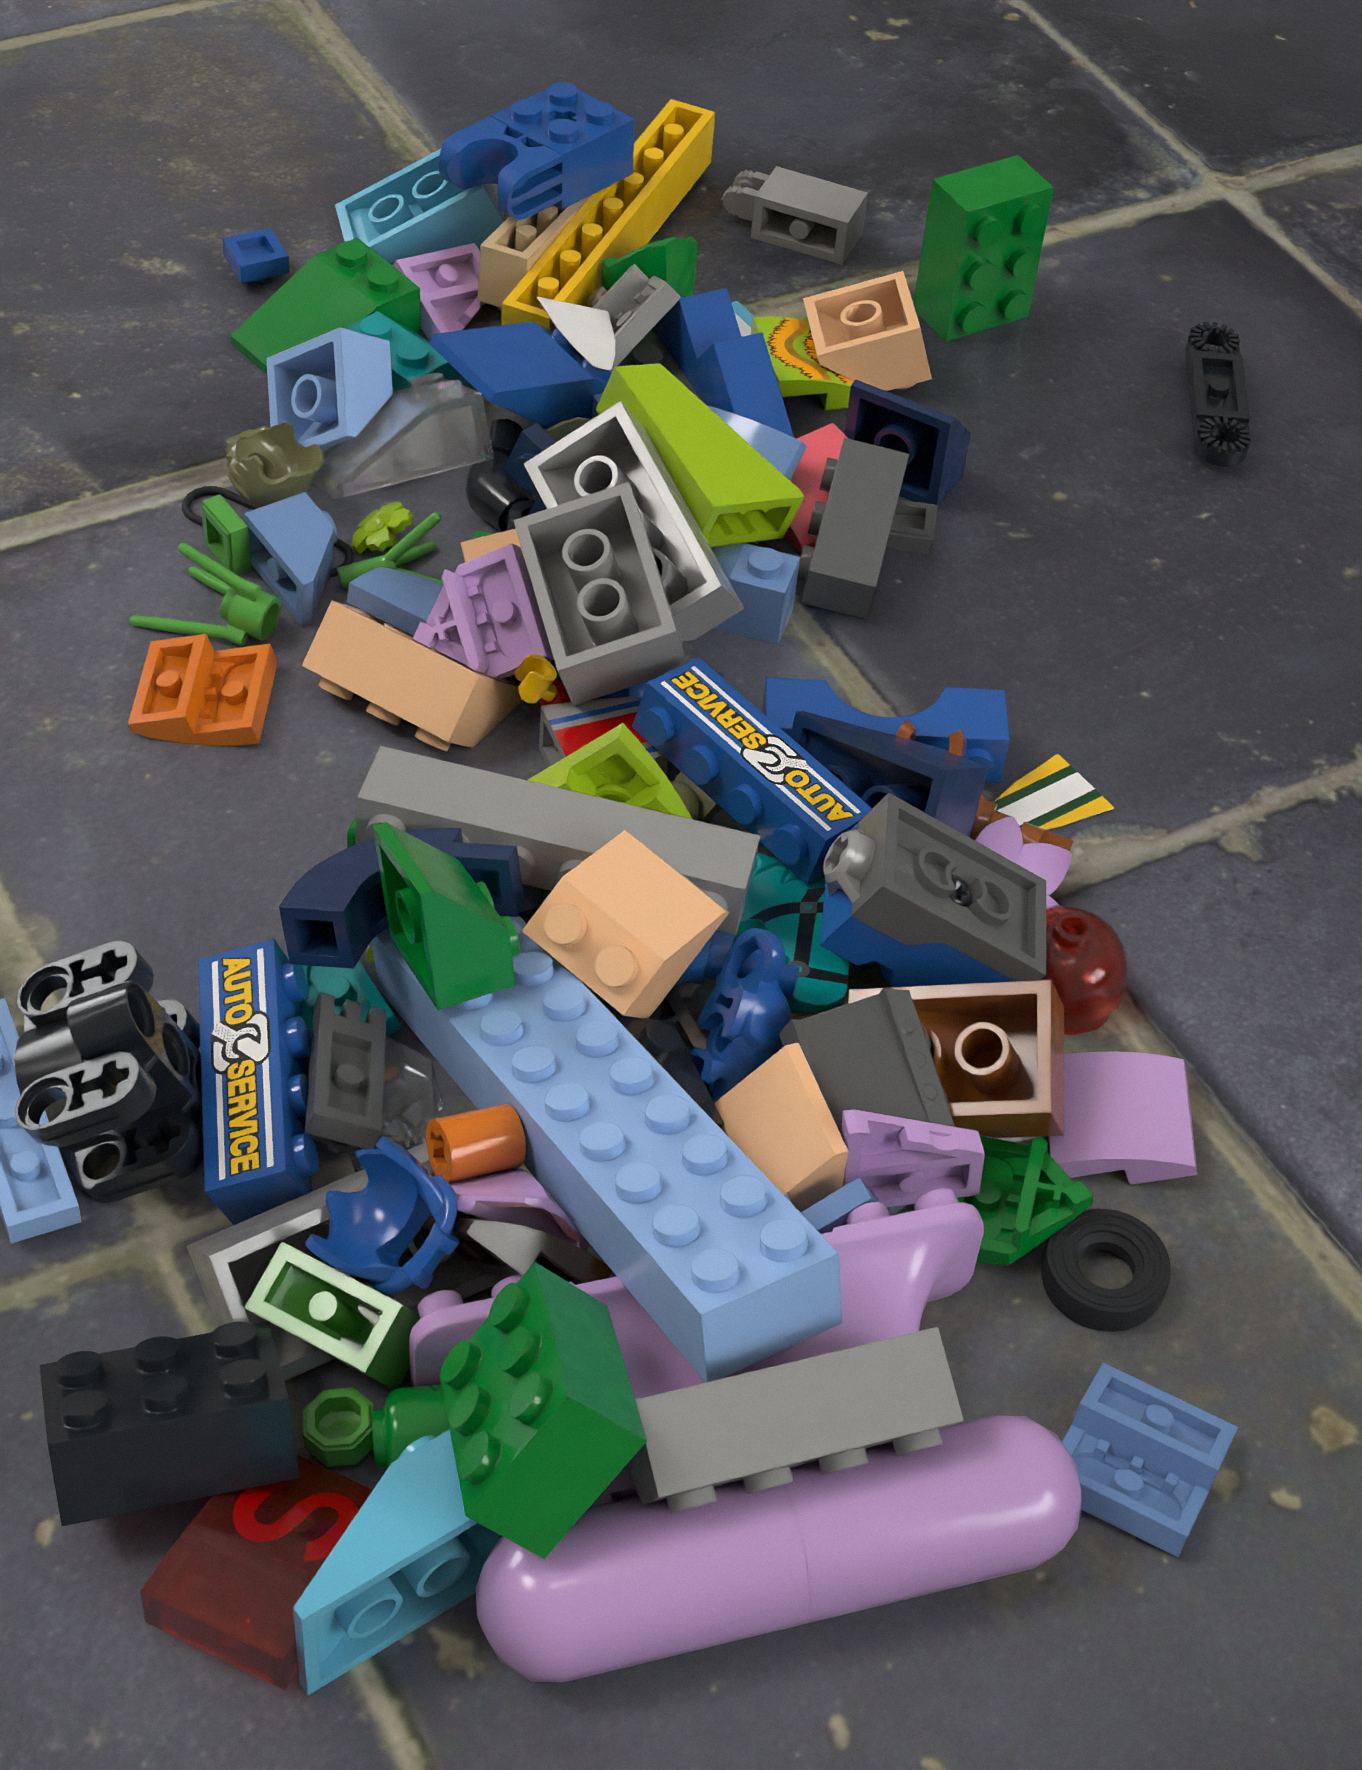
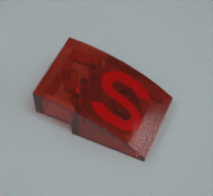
(246, 1565)

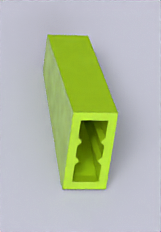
(719, 474)

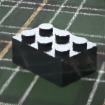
(167, 1422)

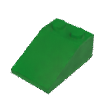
(328, 294)

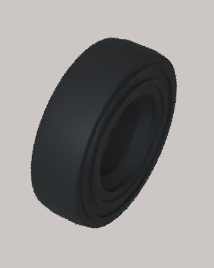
(1102, 1307)

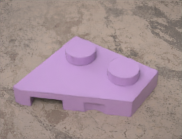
(910, 1157)

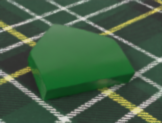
(1022, 1199)

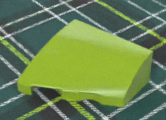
(616, 770)

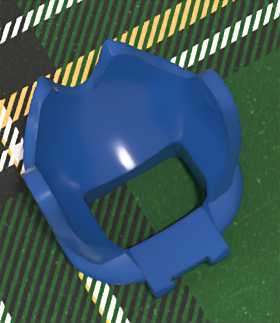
(380, 1221)

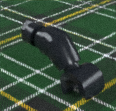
(491, 489)

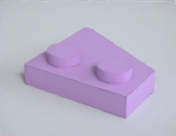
(446, 287)

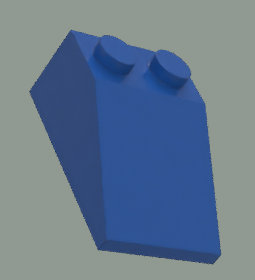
(525, 370)

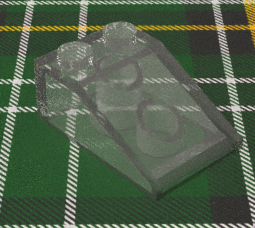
(412, 436)

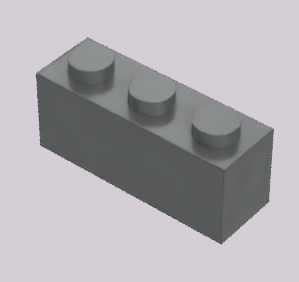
(851, 527)

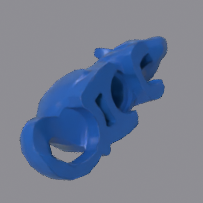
(743, 1014)

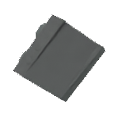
(873, 1058)

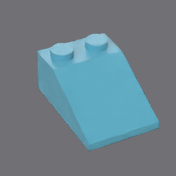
(419, 213)
(393, 1566)

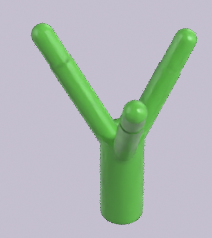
(397, 556)

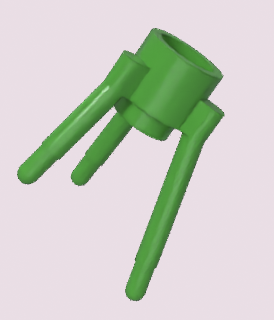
(243, 606)

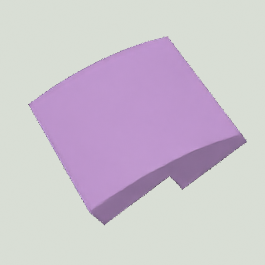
(1126, 1116)

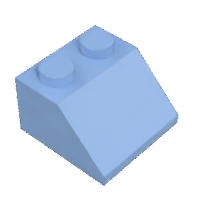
(329, 386)

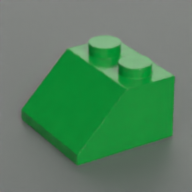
(443, 921)

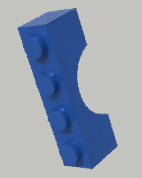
(977, 711)

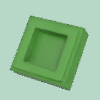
(226, 535)

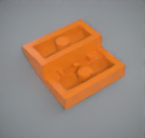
(203, 693)

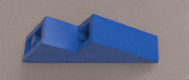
(719, 362)

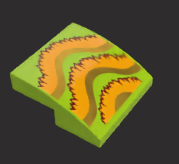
(797, 363)

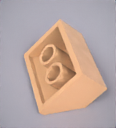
(407, 679)

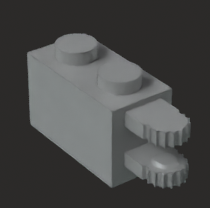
(799, 212)

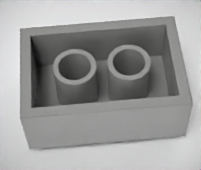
(600, 593)

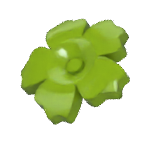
(379, 526)

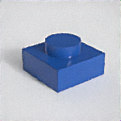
(256, 256)

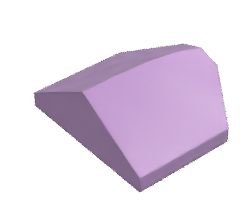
(515, 1199)

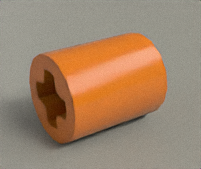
(475, 1142)

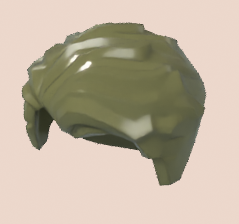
(271, 464)

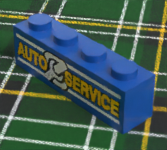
(748, 765)
(254, 1080)

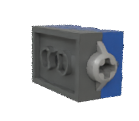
(930, 903)

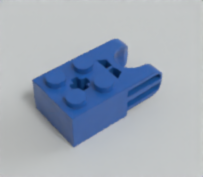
(542, 151)

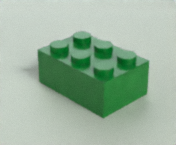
(981, 247)
(539, 1410)

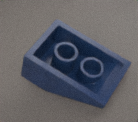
(883, 763)

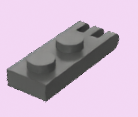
(346, 1073)

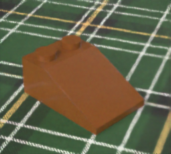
(996, 1053)

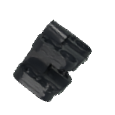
(119, 1063)

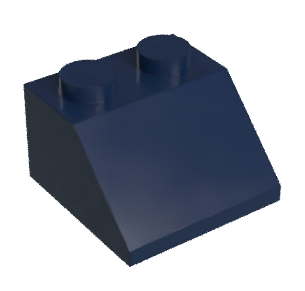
(931, 438)

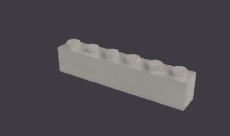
(549, 824)

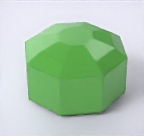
(338, 1427)

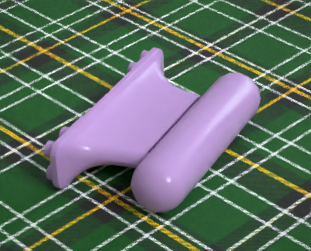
(662, 1584)

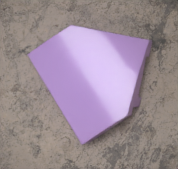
(487, 615)

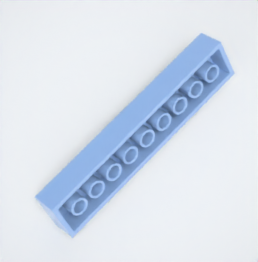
(632, 1162)

